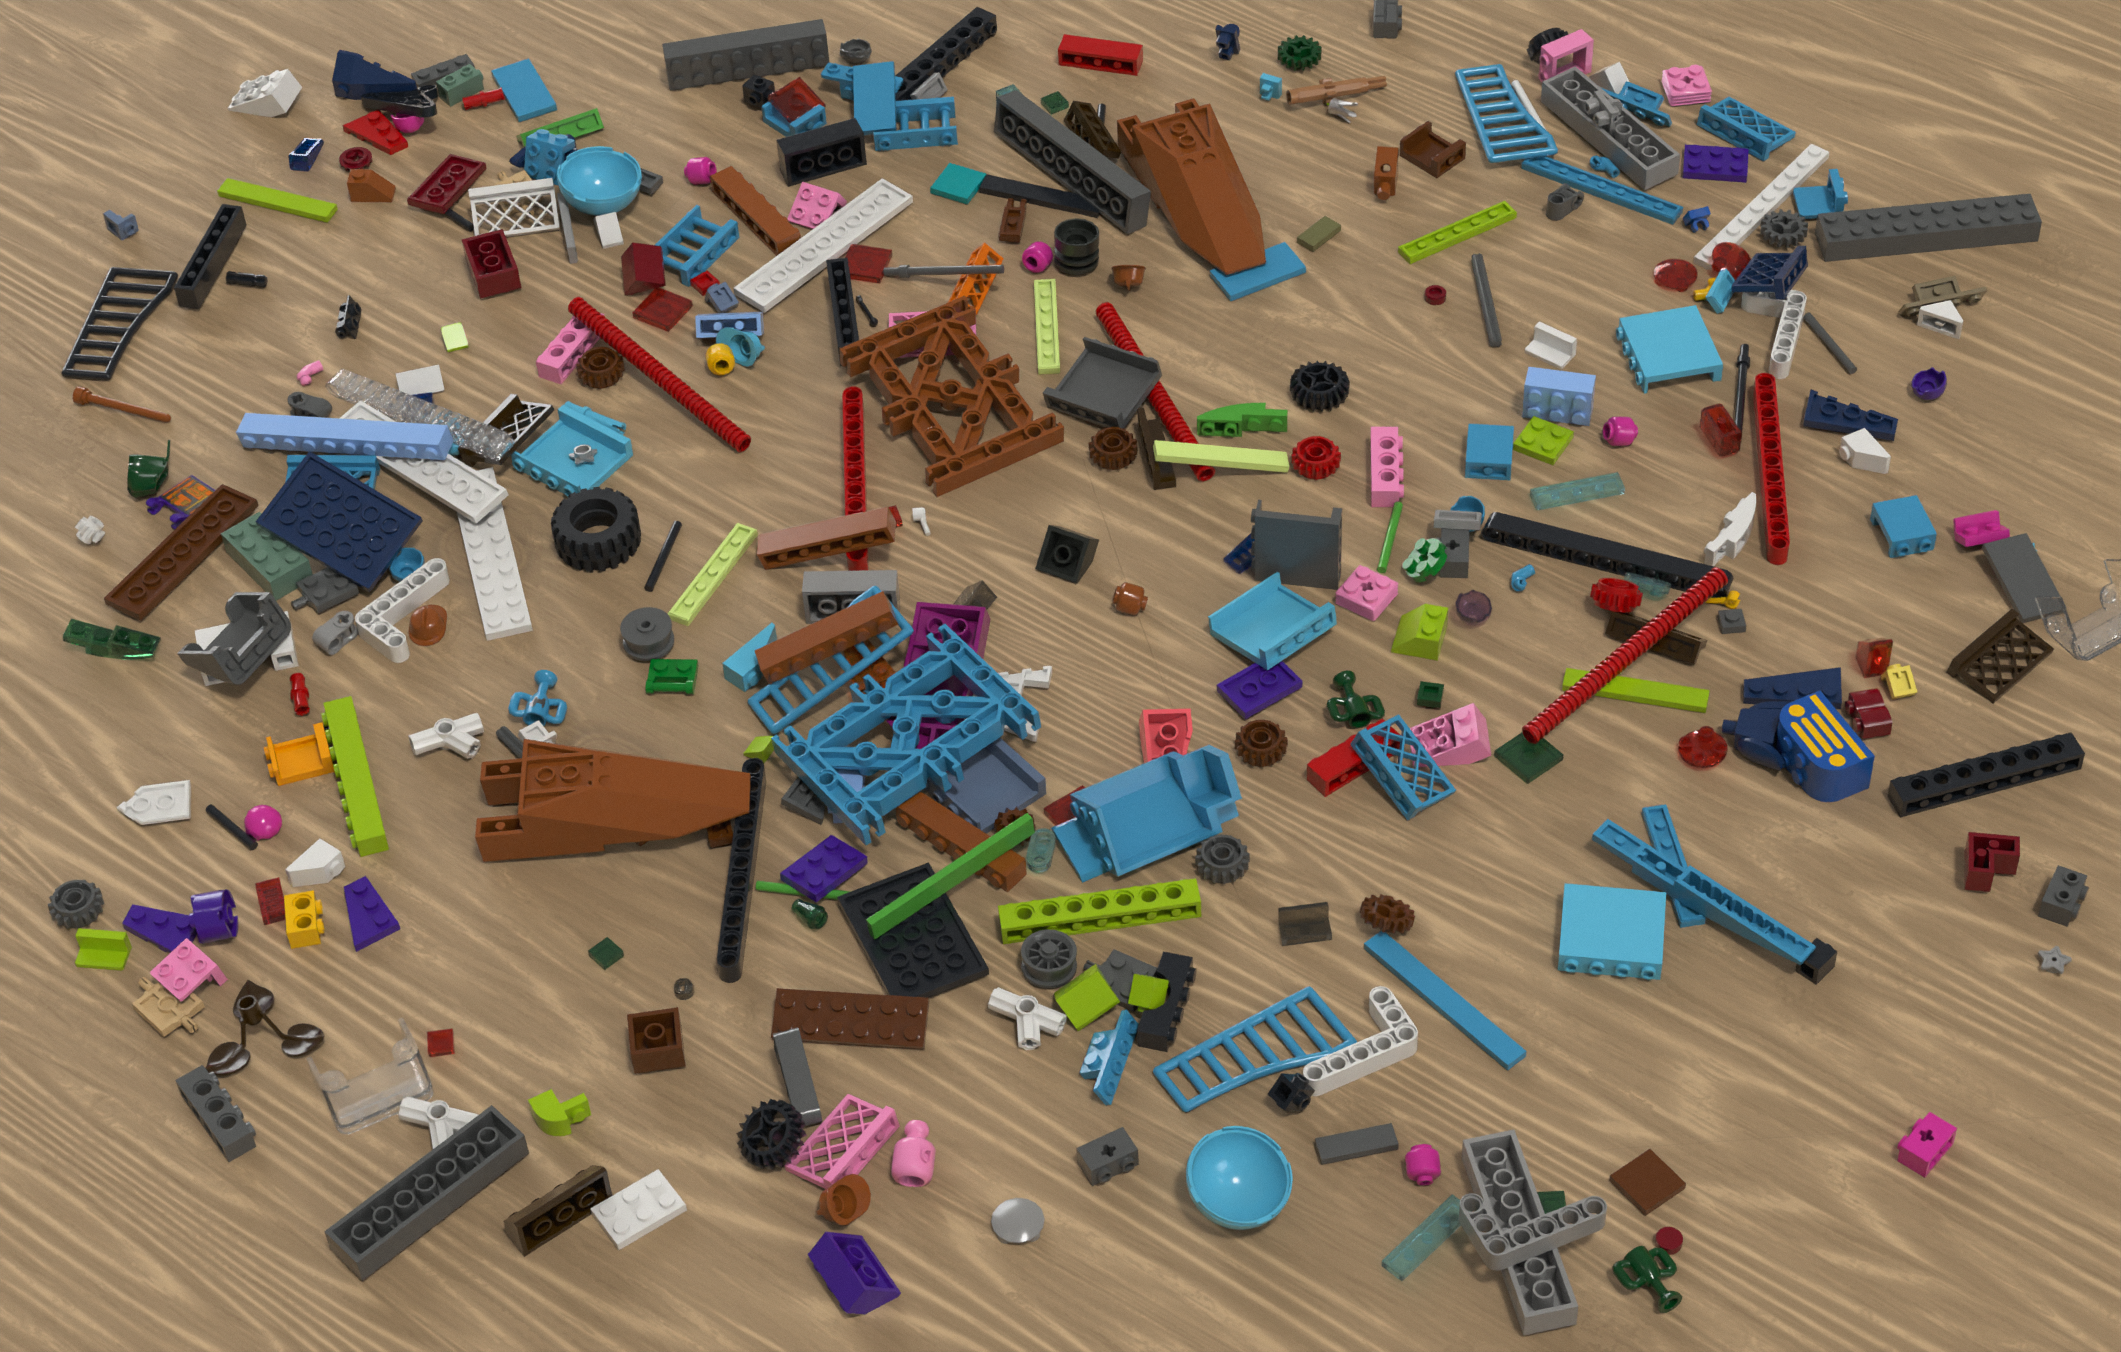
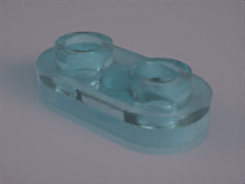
(1655, 586)
(1039, 852)

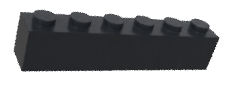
(210, 256)
(842, 302)

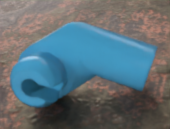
(1604, 164)
(1519, 577)

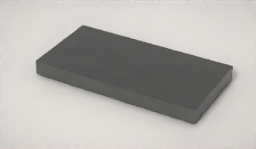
(2020, 574)

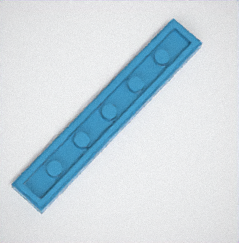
(1666, 842)

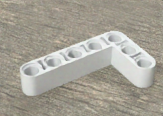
(1791, 312)
(377, 619)
(1394, 1043)

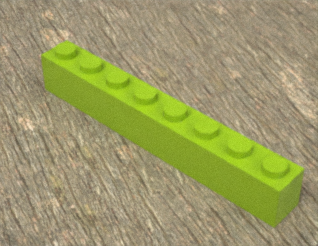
(355, 776)

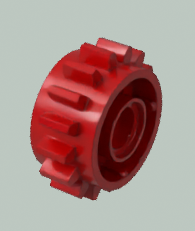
(1316, 457)
(1616, 595)

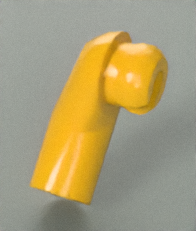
(1701, 294)

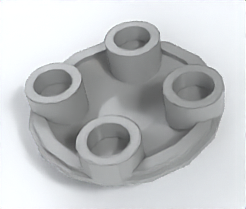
(1017, 1221)

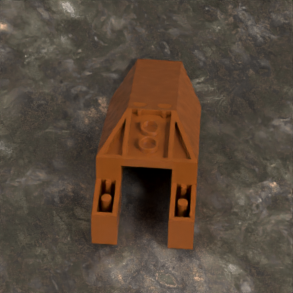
(1196, 184)
(594, 798)

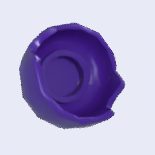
(1929, 384)

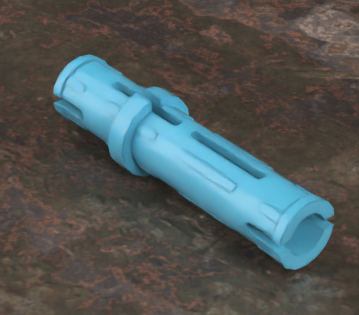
(606, 421)

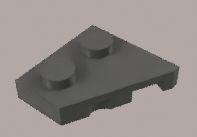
(804, 801)

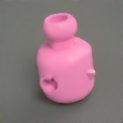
(913, 1156)

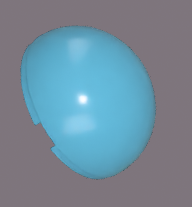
(599, 180)
(1238, 1177)

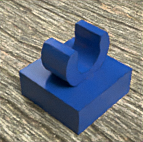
(1697, 216)

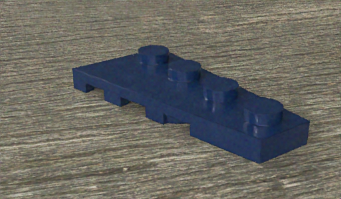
(1839, 417)
(1794, 686)

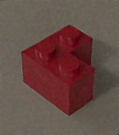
(1989, 855)

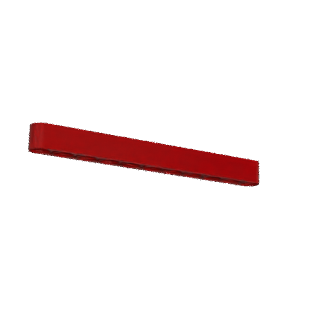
(854, 466)
(1771, 469)

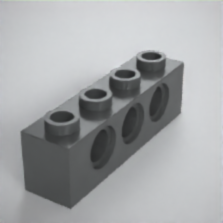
(216, 1112)

